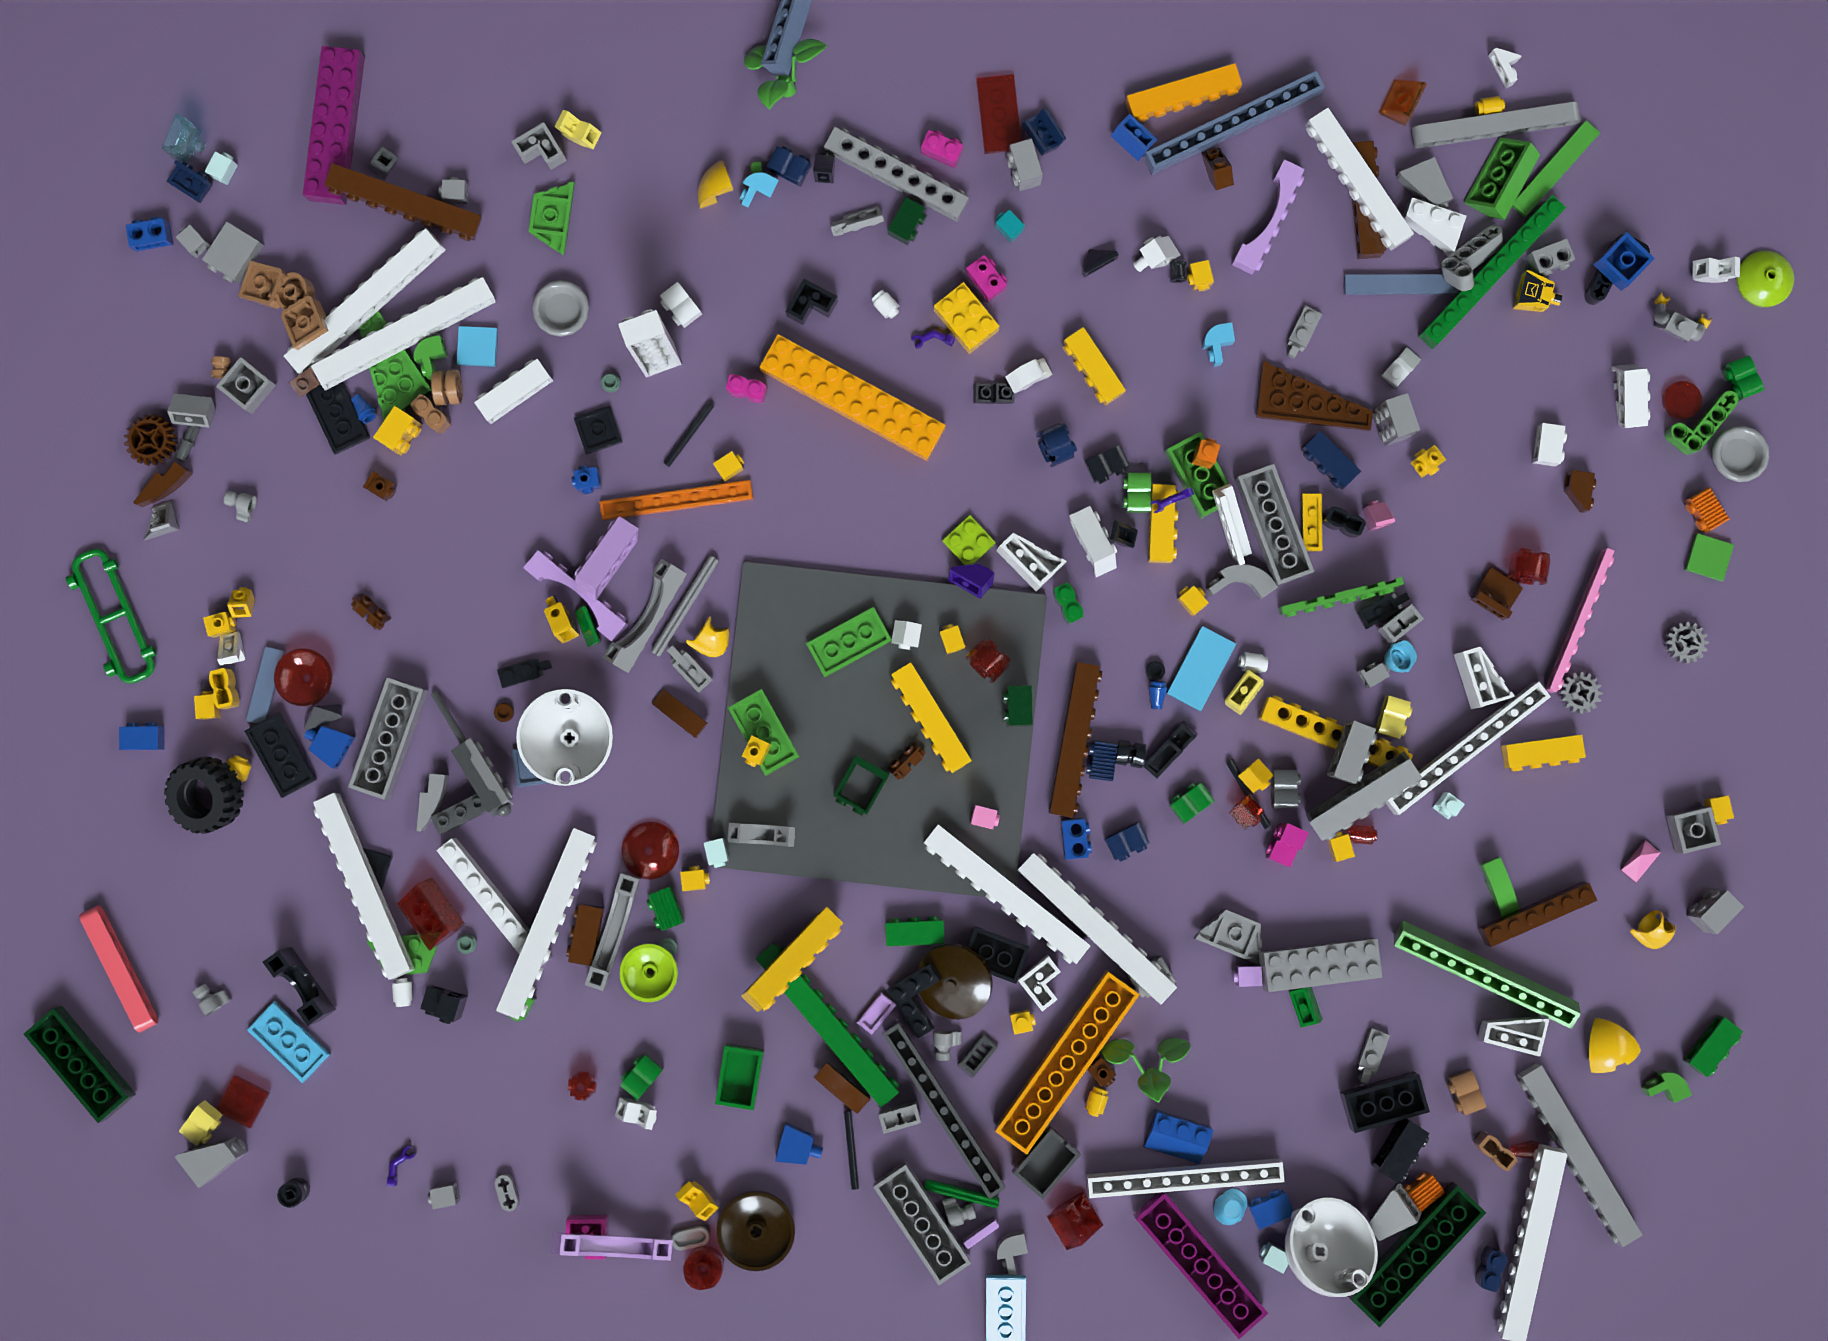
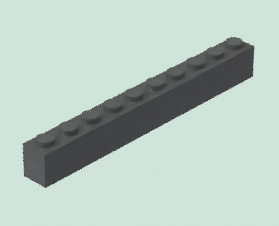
(944, 1110)

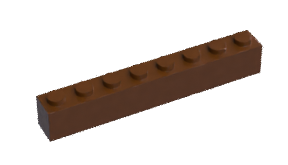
(403, 202)
(1074, 740)

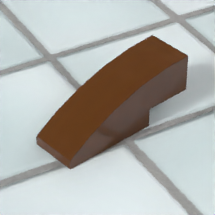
(163, 485)
(680, 713)
(841, 1087)

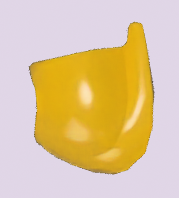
(710, 640)
(1654, 937)

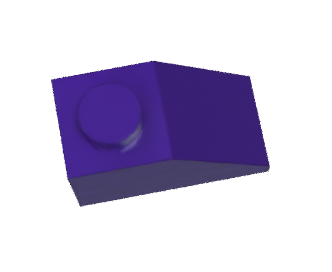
(972, 578)

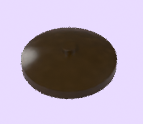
(964, 981)
(756, 1231)

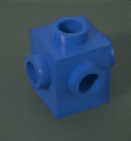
(592, 483)

